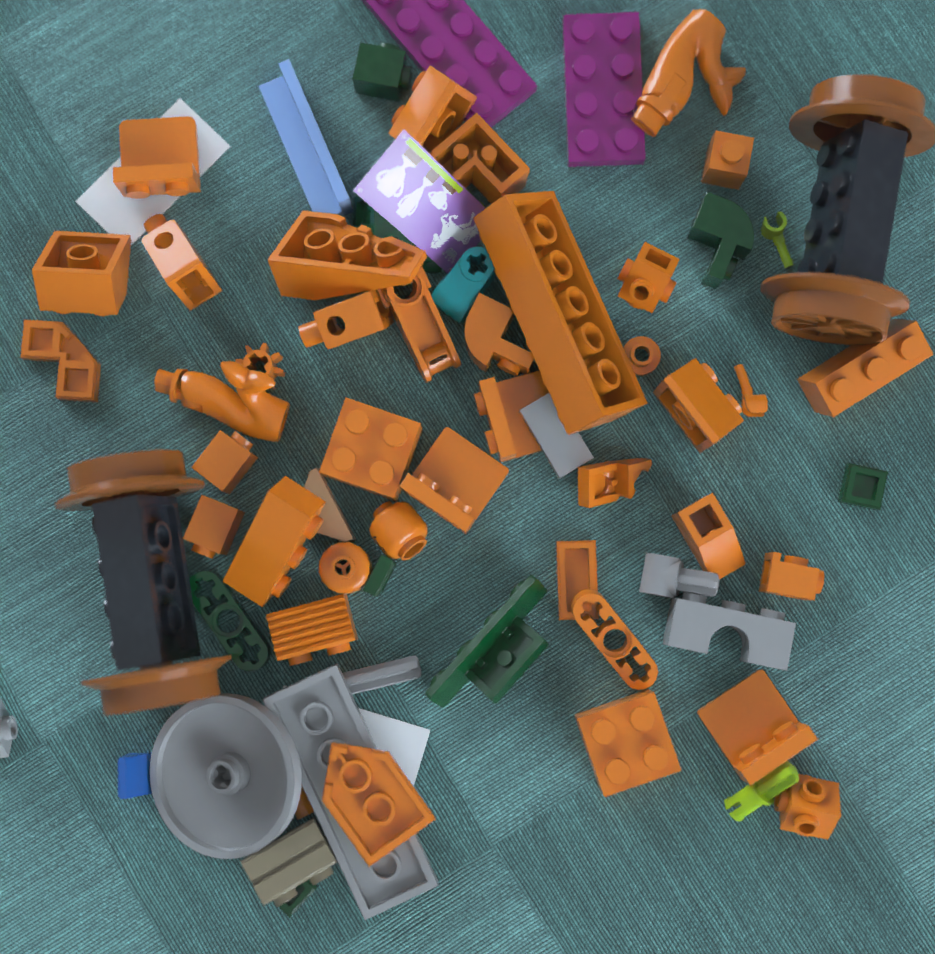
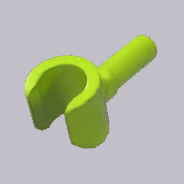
(776, 235)

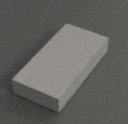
(562, 450)

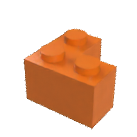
(482, 158)

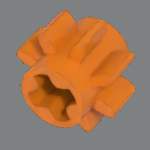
(270, 361)

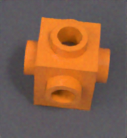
(648, 278)
(809, 807)

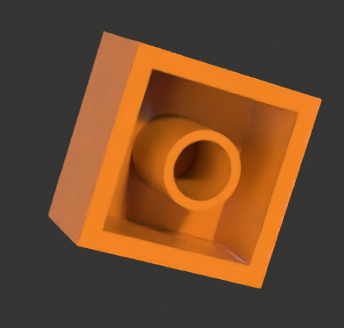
(371, 449)
(627, 742)

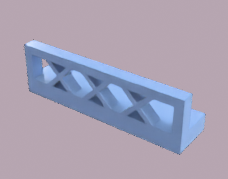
(305, 143)

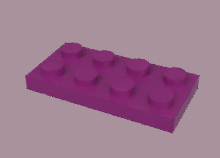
(602, 89)

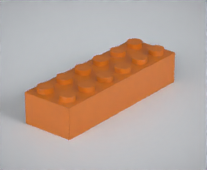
(559, 310)

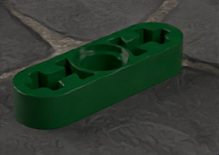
(236, 651)

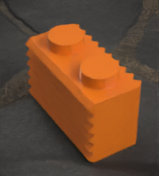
(312, 628)

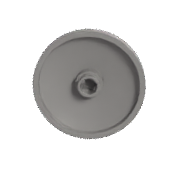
(225, 776)

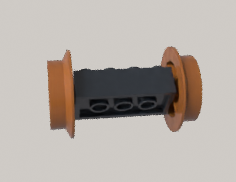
(862, 137)
(144, 578)

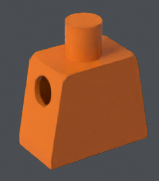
(179, 261)
(361, 314)

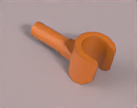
(751, 404)

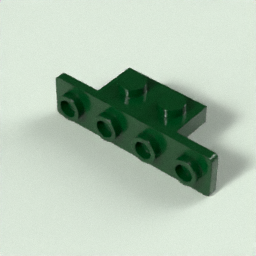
(497, 652)

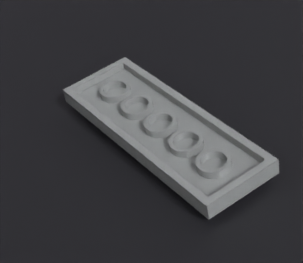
(324, 712)

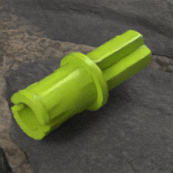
(762, 791)

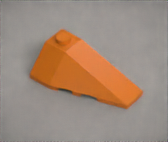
(333, 259)

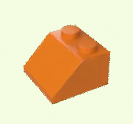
(433, 109)
(83, 273)
(699, 404)

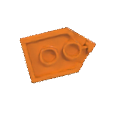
(372, 800)

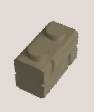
(290, 862)

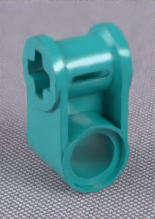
(460, 287)

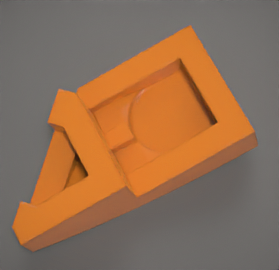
(609, 480)

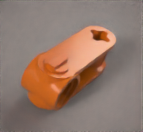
(422, 327)

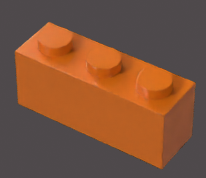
(864, 368)
(275, 542)

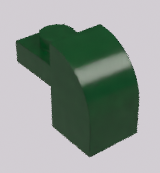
(727, 230)

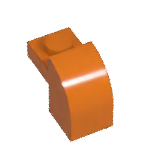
(484, 338)

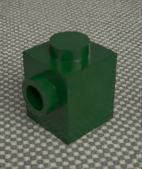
(381, 71)

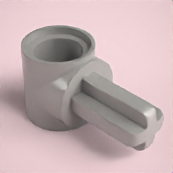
(667, 577)

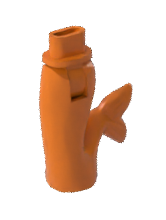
(673, 73)
(246, 411)

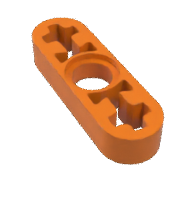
(623, 668)

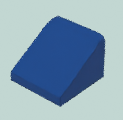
(134, 775)

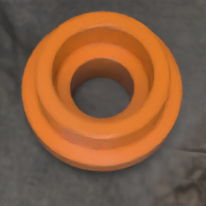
(650, 346)

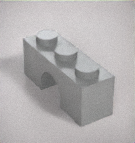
(764, 637)

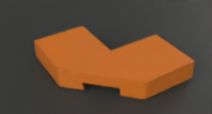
(77, 367)

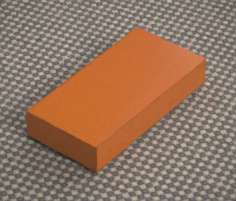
(575, 573)

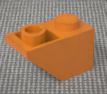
(710, 536)

